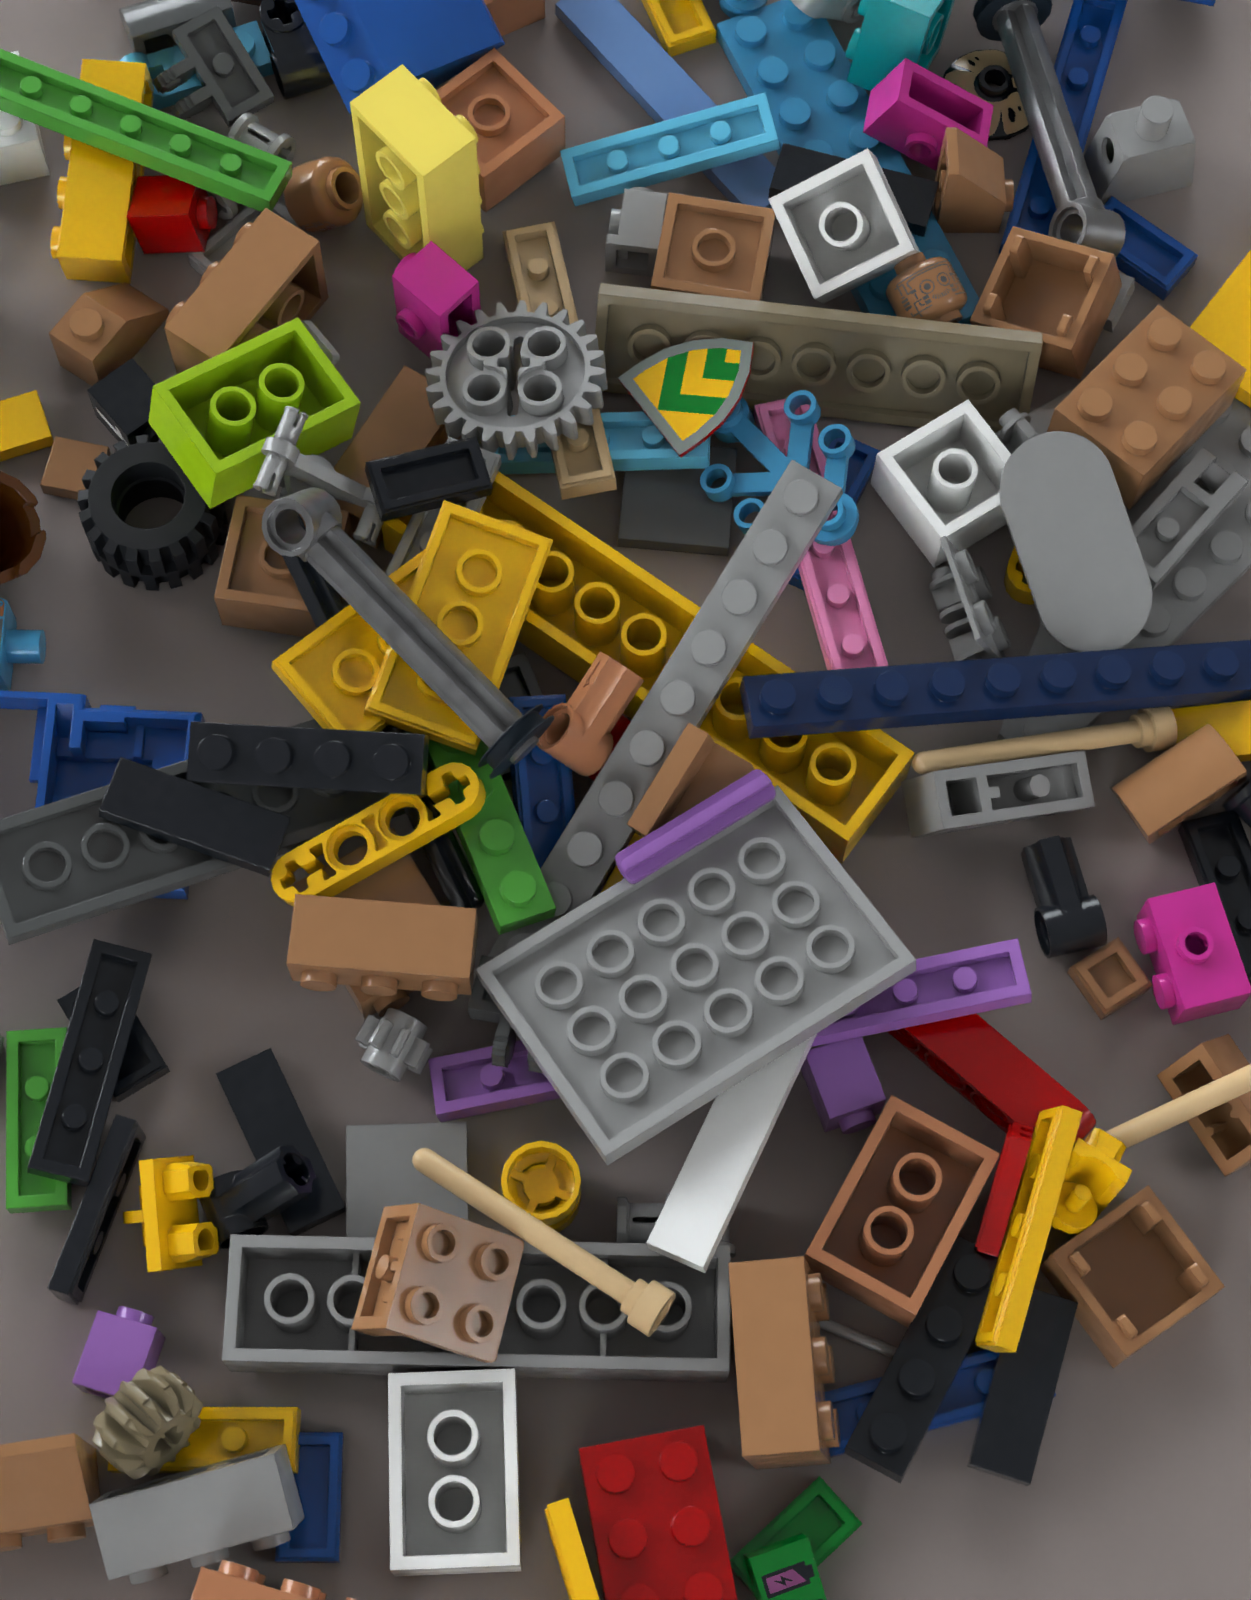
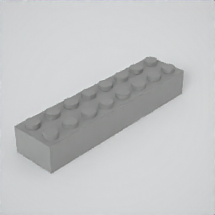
(299, 1296)

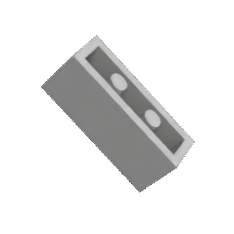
(197, 1515)

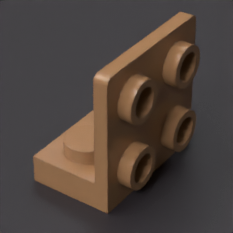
(439, 1281)

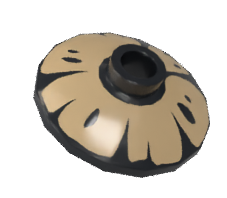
(991, 66)

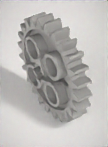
(556, 384)

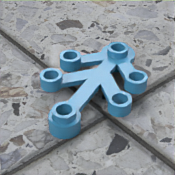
(741, 429)

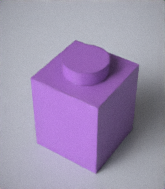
(843, 1085)
(117, 1350)

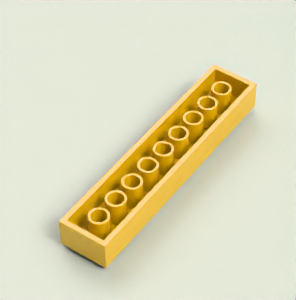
(608, 604)

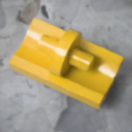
(1090, 1181)
(171, 1213)

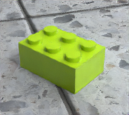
(228, 405)

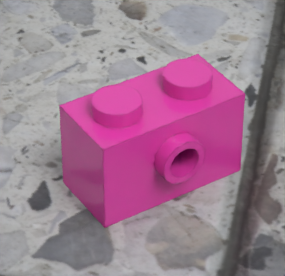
(915, 108)
(432, 296)
(1192, 954)

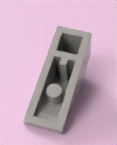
(997, 793)

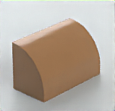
(1180, 782)
(1226, 1128)

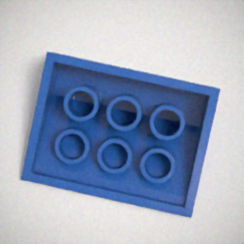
(373, 37)

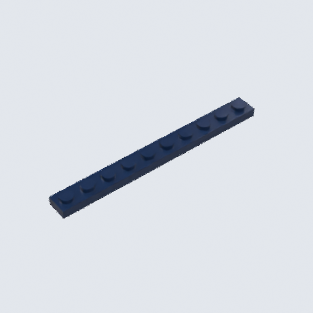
(995, 688)

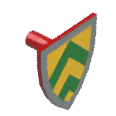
(691, 388)

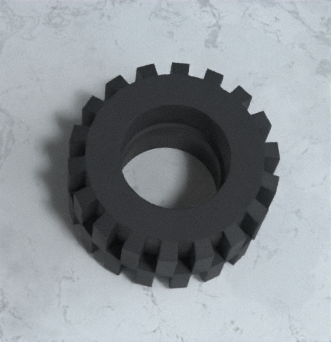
(157, 553)

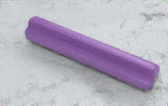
(695, 826)

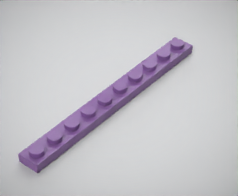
(938, 990)

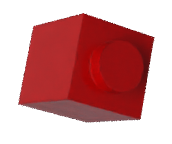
(171, 215)

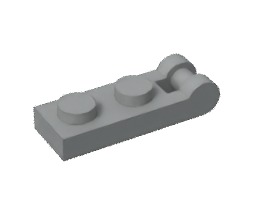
(1184, 513)

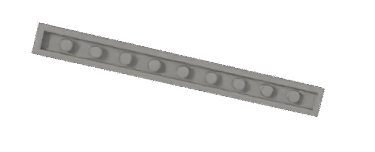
(685, 688)

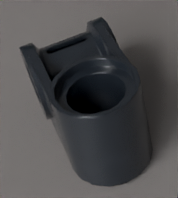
(292, 49)

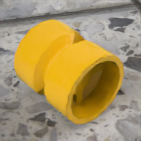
(544, 1183)

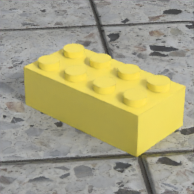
(418, 169)

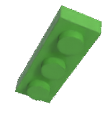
(29, 1075)

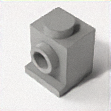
(635, 232)

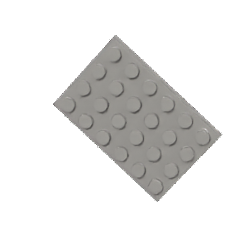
(694, 976)

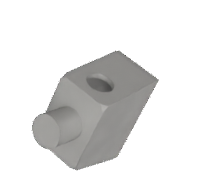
(1142, 151)

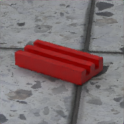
(1004, 1188)

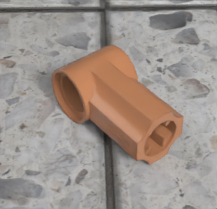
(583, 725)

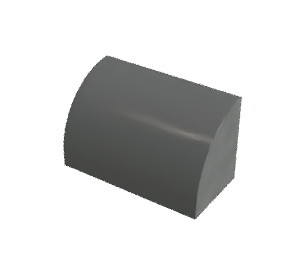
(152, 21)

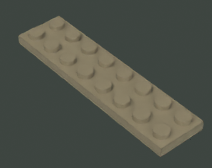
(849, 360)

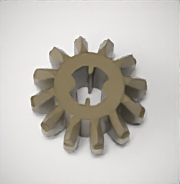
(147, 1422)

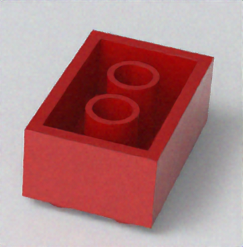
(657, 1518)

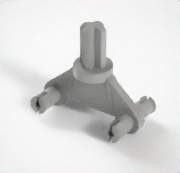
(295, 472)

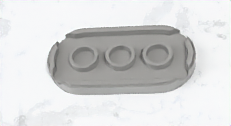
(1075, 542)

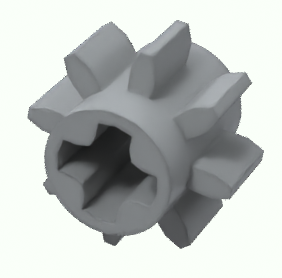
(394, 1044)

